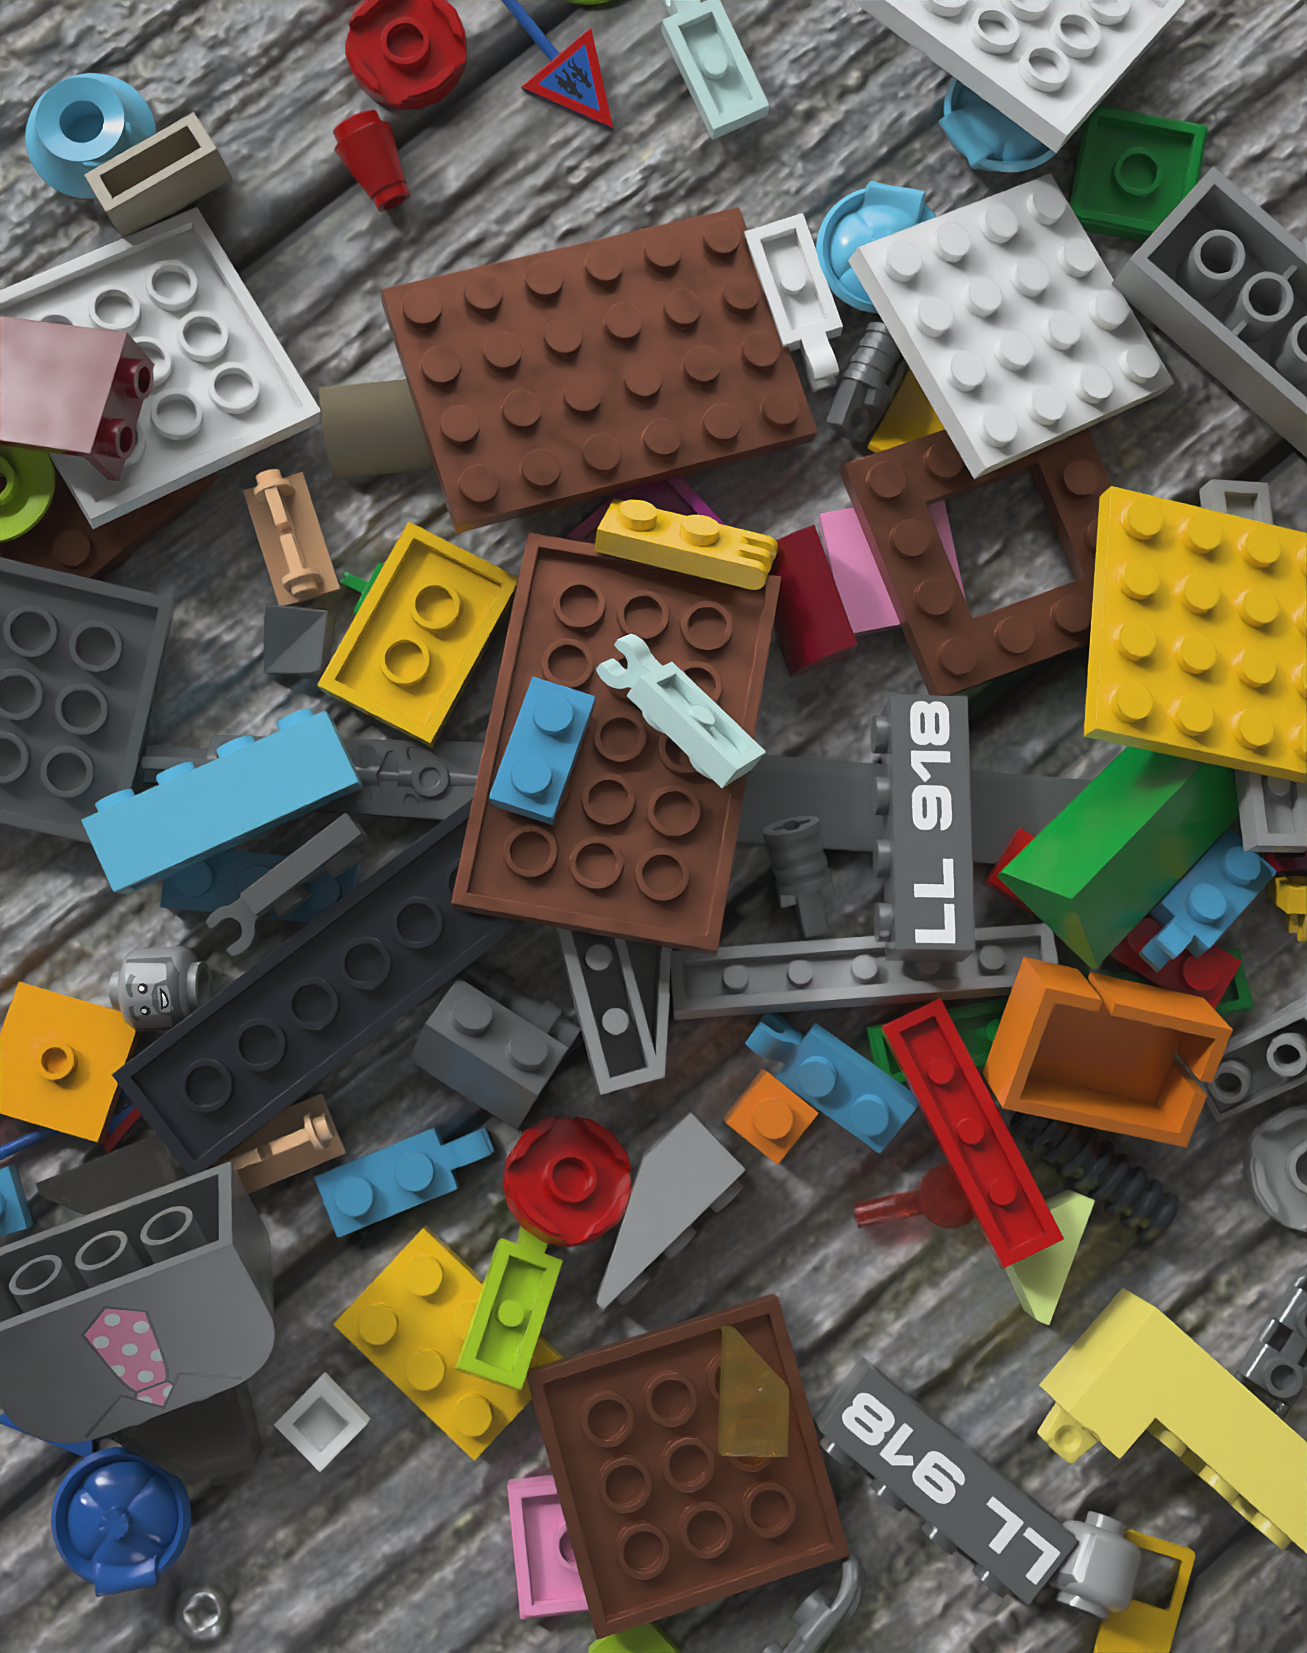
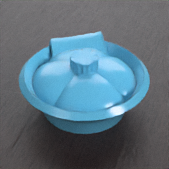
(82, 127)
(987, 135)
(861, 220)

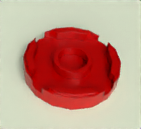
(406, 51)
(567, 1181)

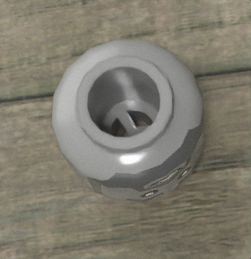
(159, 987)
(1099, 1569)

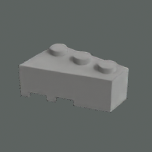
(620, 1005)

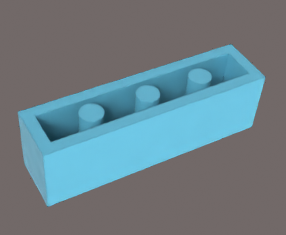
(221, 802)

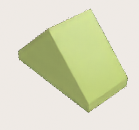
(1041, 1276)

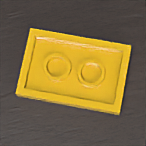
(419, 634)
(414, 1330)

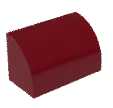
(809, 609)

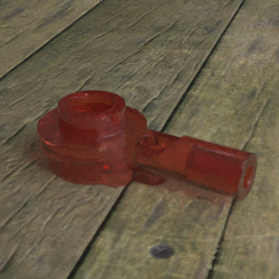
(934, 1196)

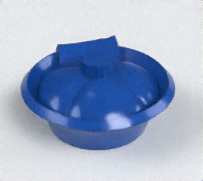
(120, 1521)

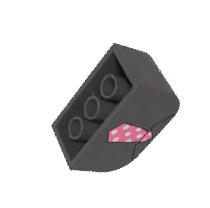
(135, 1309)

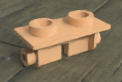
(290, 537)
(287, 1145)

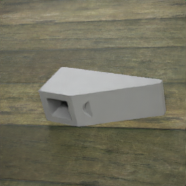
(1260, 1062)
(671, 1188)

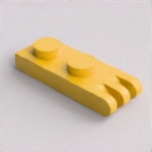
(686, 544)

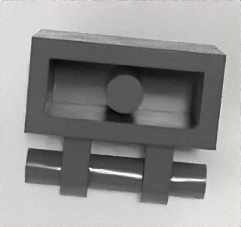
(494, 1043)

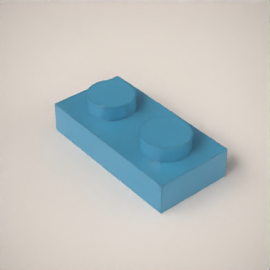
(542, 750)

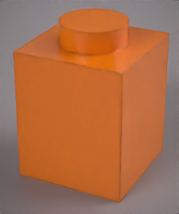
(770, 1116)

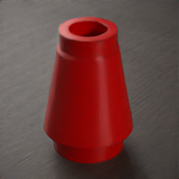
(372, 158)

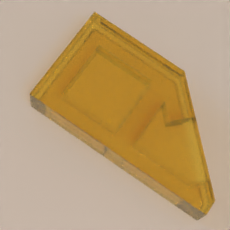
(751, 1402)

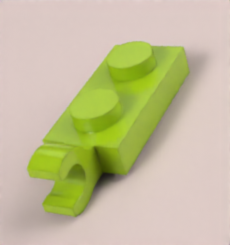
(509, 1312)

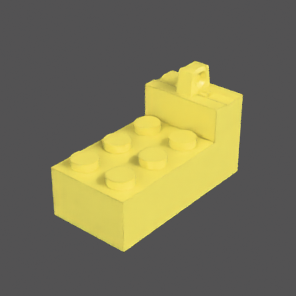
(1145, 1373)

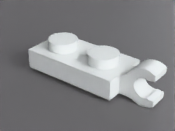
(797, 295)

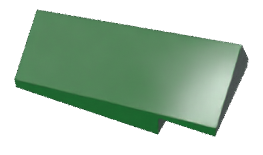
(1122, 847)

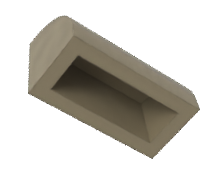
(159, 176)
(372, 429)

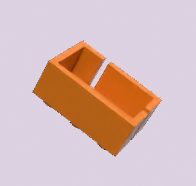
(1105, 1052)

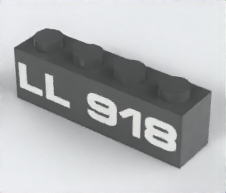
(924, 829)
(944, 1481)

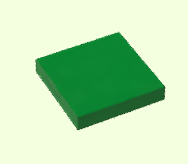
(1133, 171)

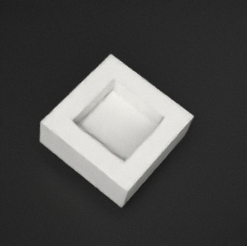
(322, 1422)

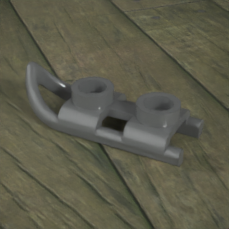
(1280, 1370)
(825, 1618)

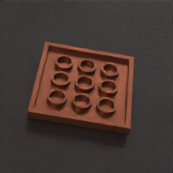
(642, 1480)

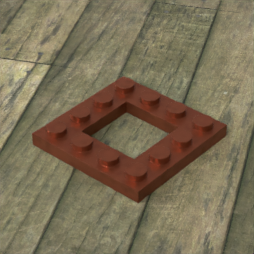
(949, 645)

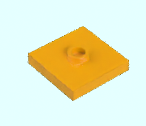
(62, 1061)

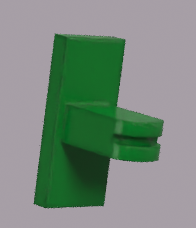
(359, 585)

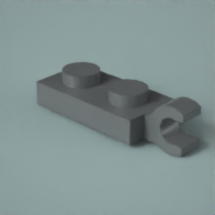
(286, 885)

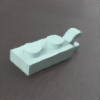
(713, 65)
(683, 712)

